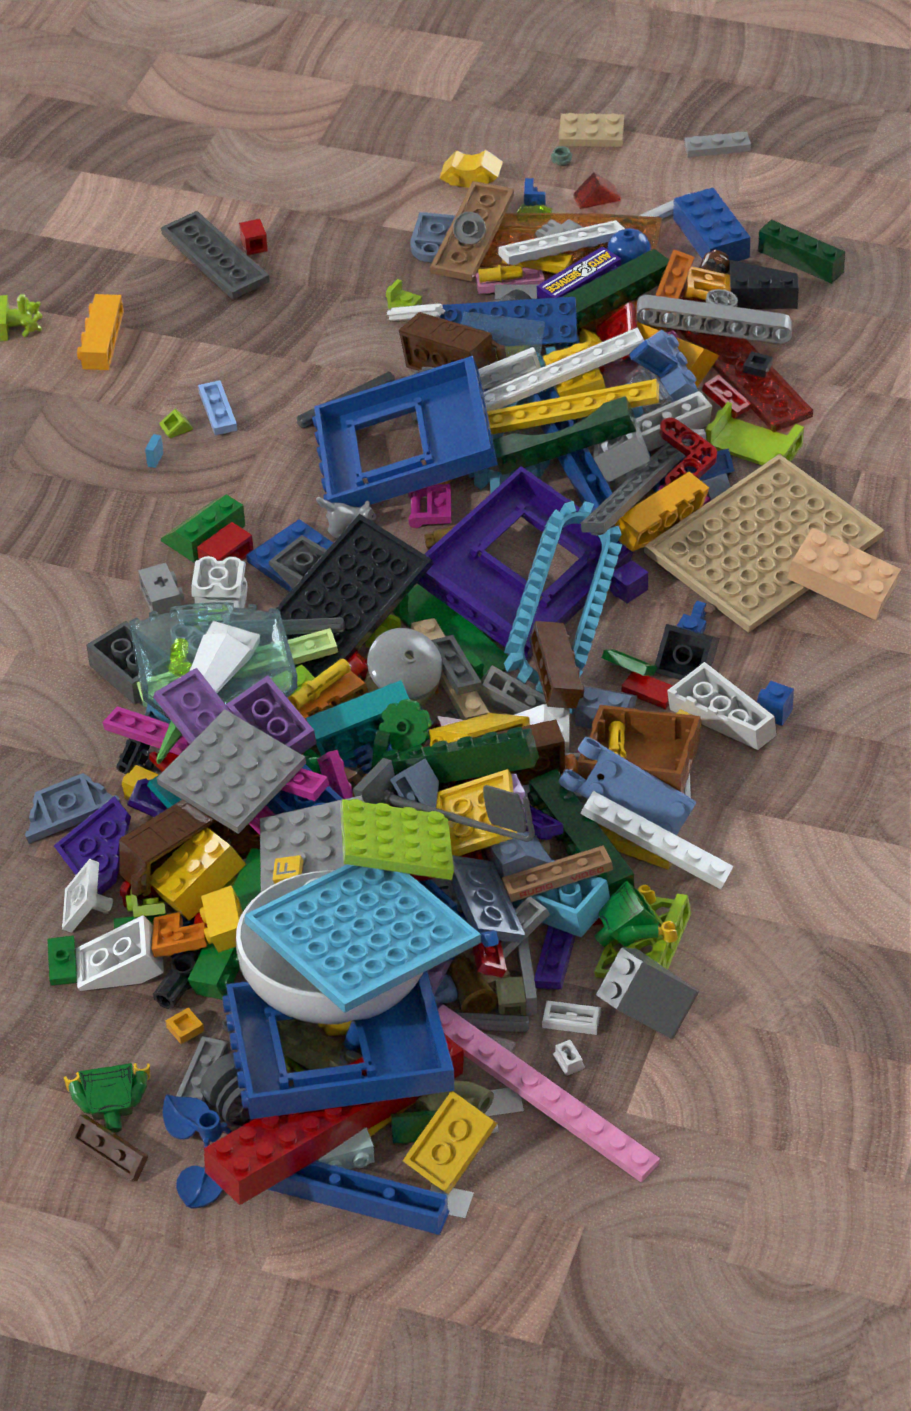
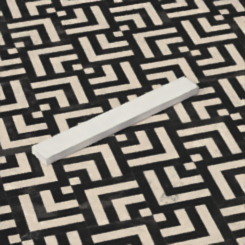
(562, 370)

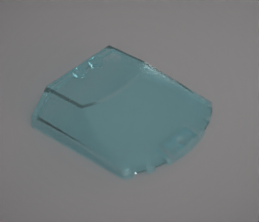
(191, 621)

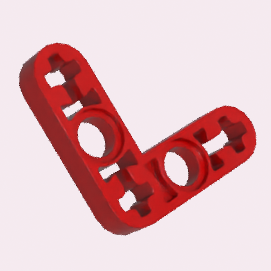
(693, 452)

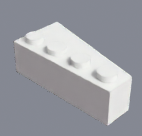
(722, 707)

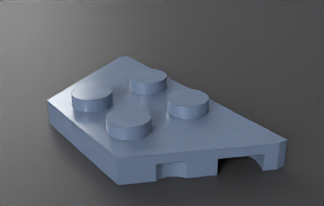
(64, 806)

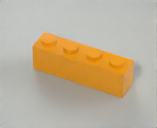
(100, 332)

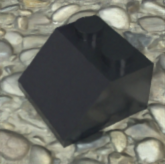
(684, 651)

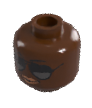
(715, 261)

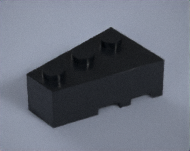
(763, 287)

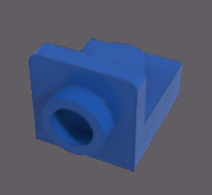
(531, 194)

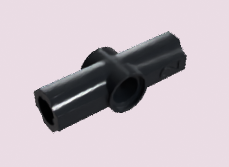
(176, 981)

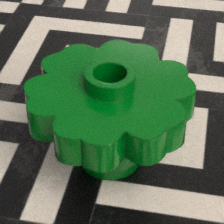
(406, 724)

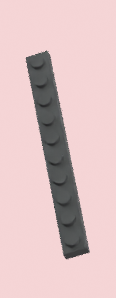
(632, 490)

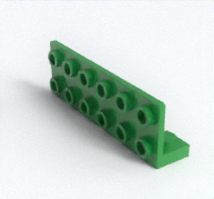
(476, 646)

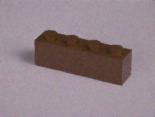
(556, 665)

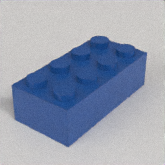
(711, 225)

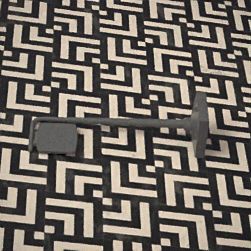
(502, 806)

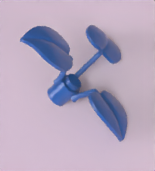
(182, 1118)

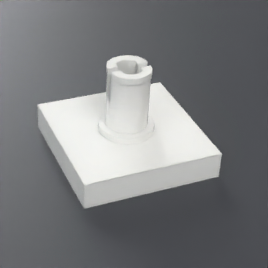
(82, 897)

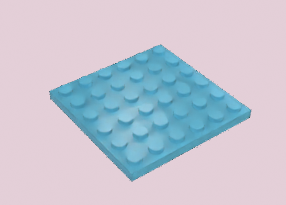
(361, 932)

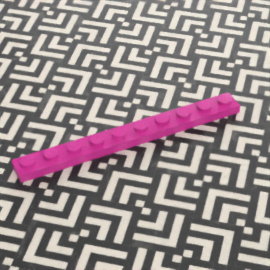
(152, 732)

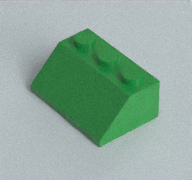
(203, 525)

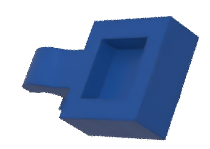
(696, 620)

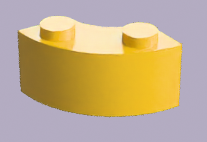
(464, 169)

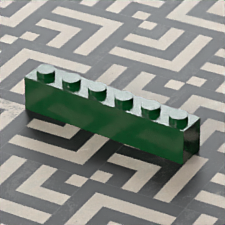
(618, 286)
(471, 757)
(578, 830)

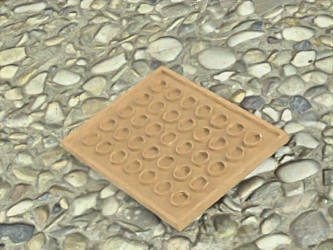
(746, 538)

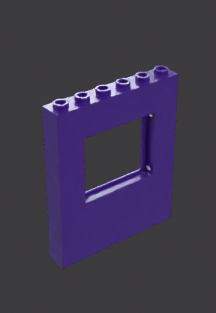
(491, 592)

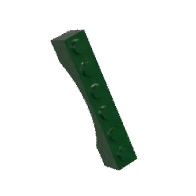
(606, 423)

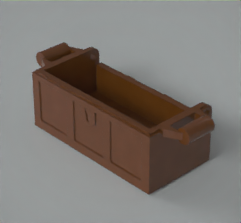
(436, 342)
(157, 839)

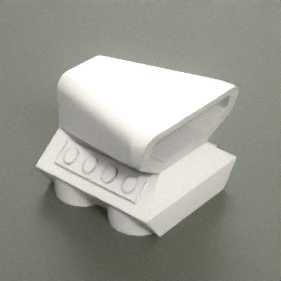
(220, 581)

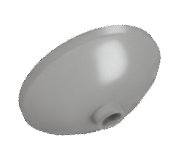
(389, 664)

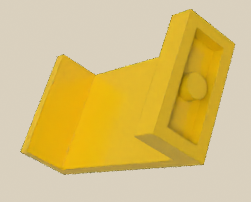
(477, 726)

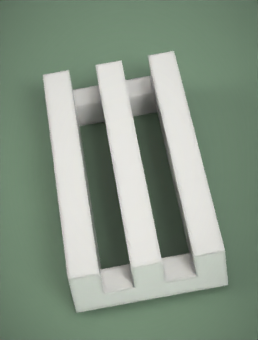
(570, 1020)

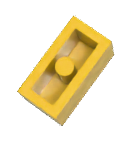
(221, 913)

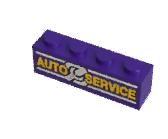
(579, 274)

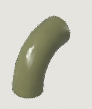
(471, 1092)

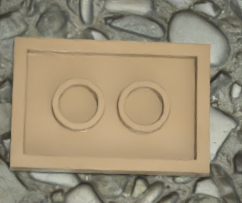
(591, 130)

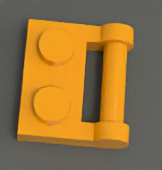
(704, 280)

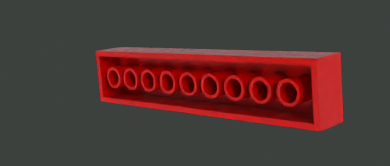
(281, 1145)

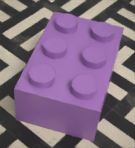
(274, 714)

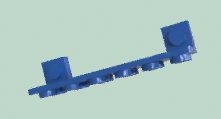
(557, 314)

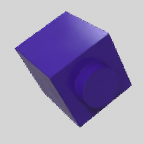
(629, 581)

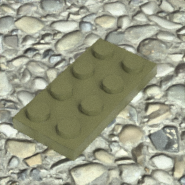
(311, 1048)

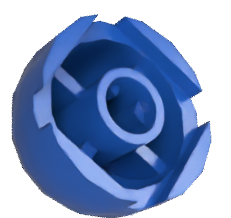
(628, 244)

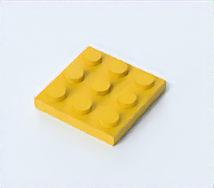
(469, 802)

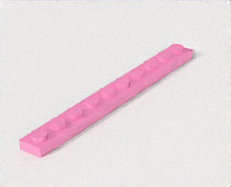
(549, 1097)

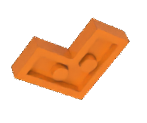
(172, 938)

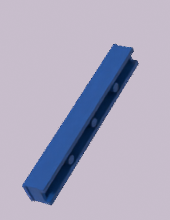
(578, 465)
(368, 1196)

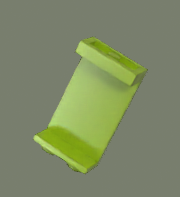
(752, 441)

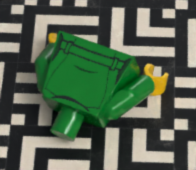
(630, 917)
(109, 1092)

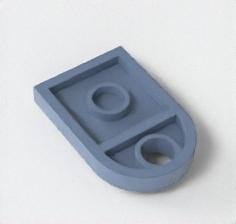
(429, 234)

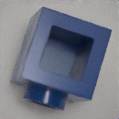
(777, 700)

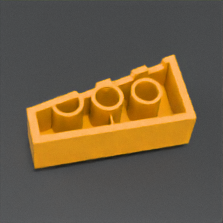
(661, 511)

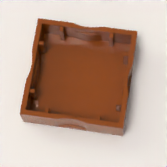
(653, 741)

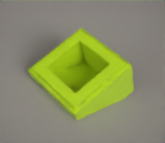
(175, 424)

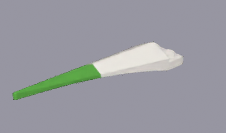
(218, 659)

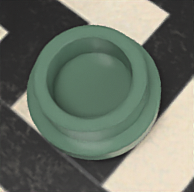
(561, 156)

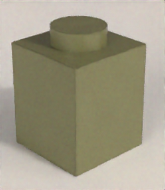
(510, 996)

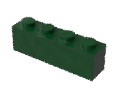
(801, 251)

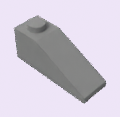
(507, 693)

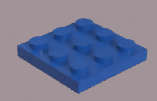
(265, 552)

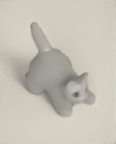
(341, 515)

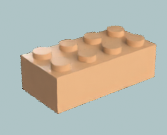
(843, 573)

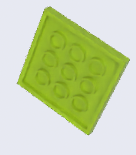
(396, 839)

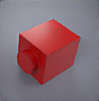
(253, 237)

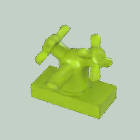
(19, 317)

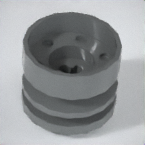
(222, 1091)

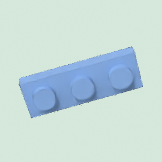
(217, 408)

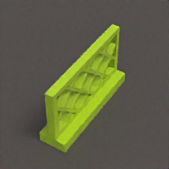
(662, 951)

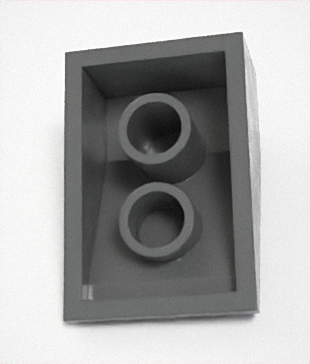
(296, 560)
(647, 992)

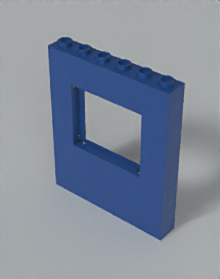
(450, 424)
(399, 1047)

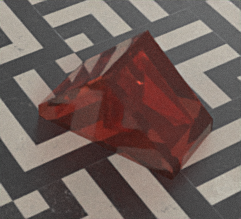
(595, 192)

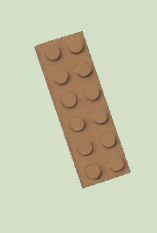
(463, 260)

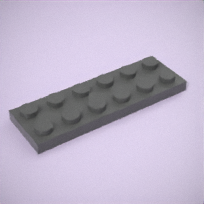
(215, 254)

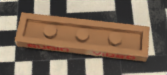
(557, 873)

